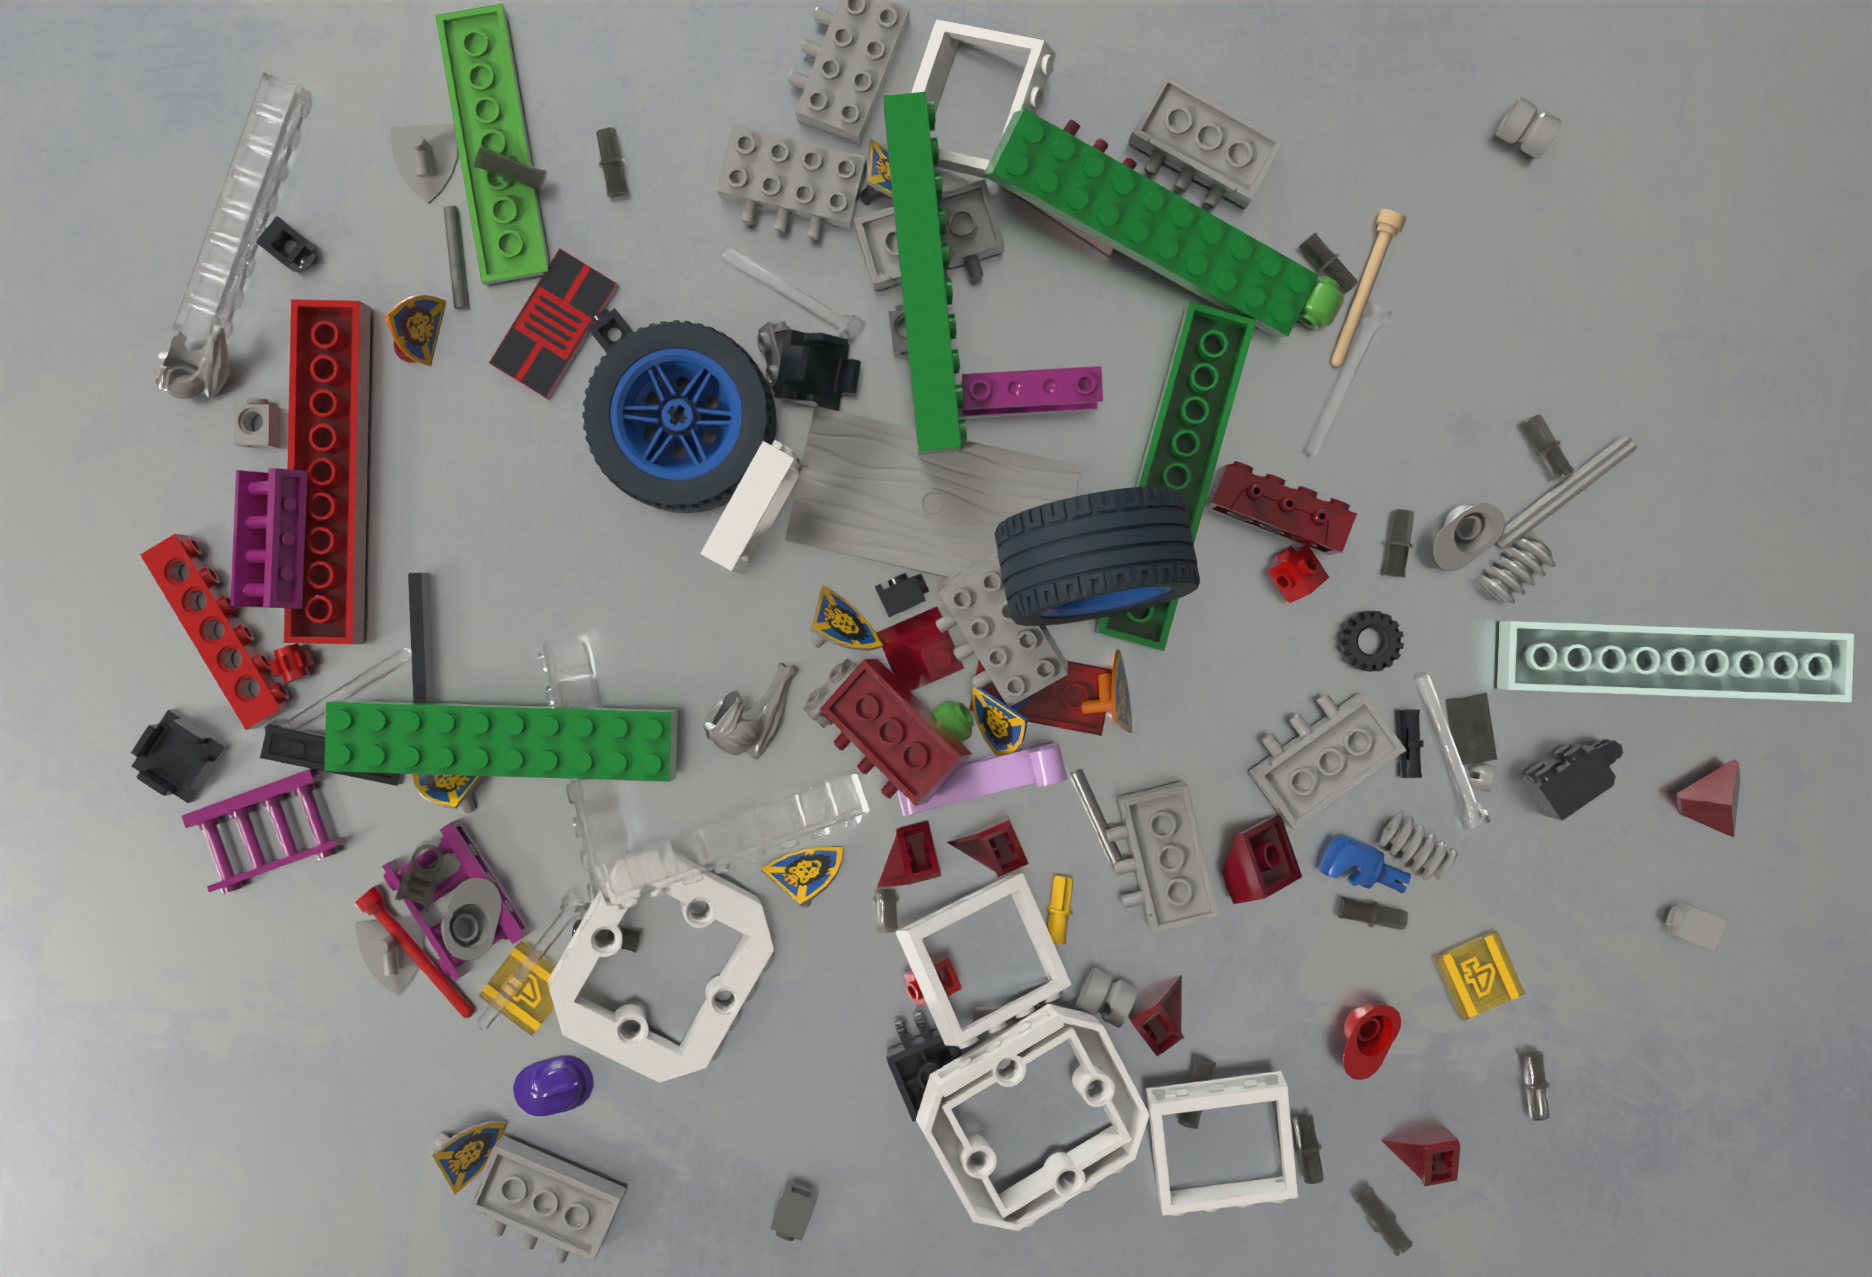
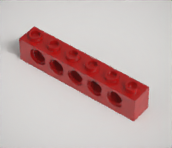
(164, 564)

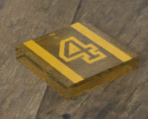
(1479, 975)
(532, 1000)

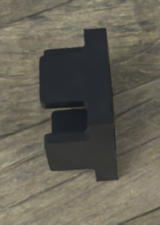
(816, 369)
(176, 756)

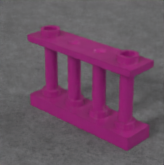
(1032, 391)
(269, 538)
(239, 809)
(457, 842)

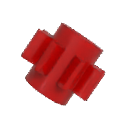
(291, 663)

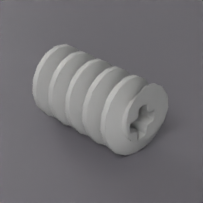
(1517, 568)
(1418, 847)

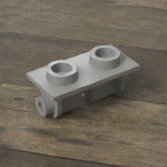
(770, 343)
(820, 696)

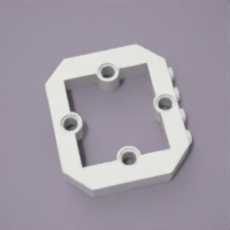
(641, 1048)
(1088, 1163)

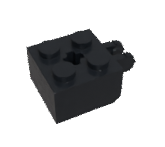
(1572, 777)
(913, 1056)

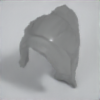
(193, 372)
(754, 728)

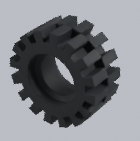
(1389, 632)

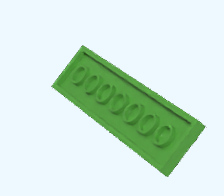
(490, 115)

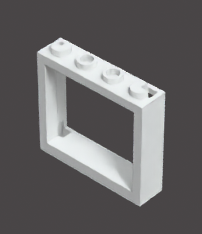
(938, 61)
(753, 507)
(931, 986)
(1213, 1095)

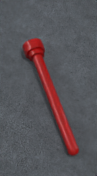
(372, 903)

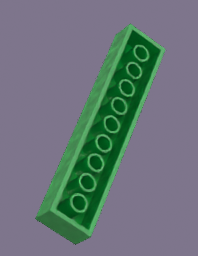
(1149, 223)
(922, 269)
(1188, 437)
(501, 740)

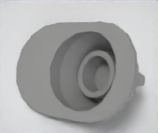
(1467, 534)
(471, 919)

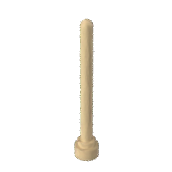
(1389, 225)

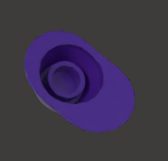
(553, 1086)

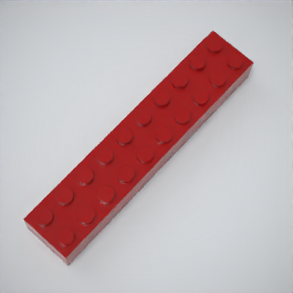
(332, 444)

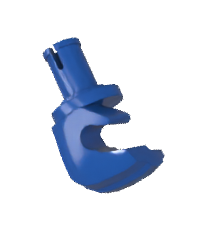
(1347, 852)

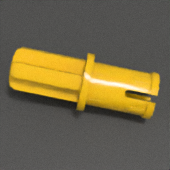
(1060, 908)

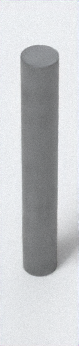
(455, 257)
(1095, 815)

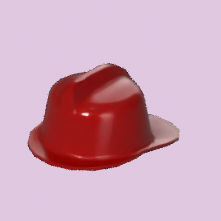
(1369, 1037)

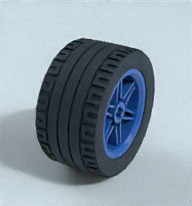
(653, 363)
(1097, 555)

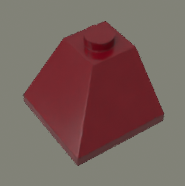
(919, 650)
(1260, 862)

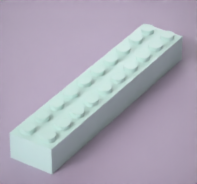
(1675, 661)

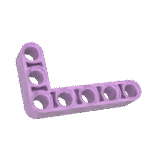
(1034, 764)

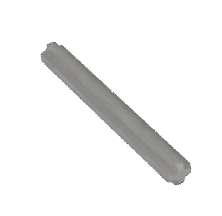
(1566, 491)

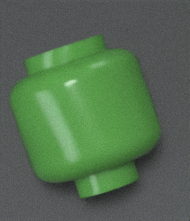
(1322, 304)
(955, 719)

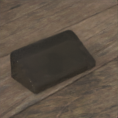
(1471, 728)

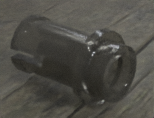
(886, 910)

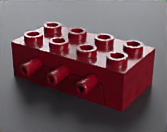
(1280, 509)
(894, 733)

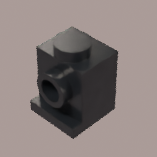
(279, 237)
(605, 323)
(902, 593)

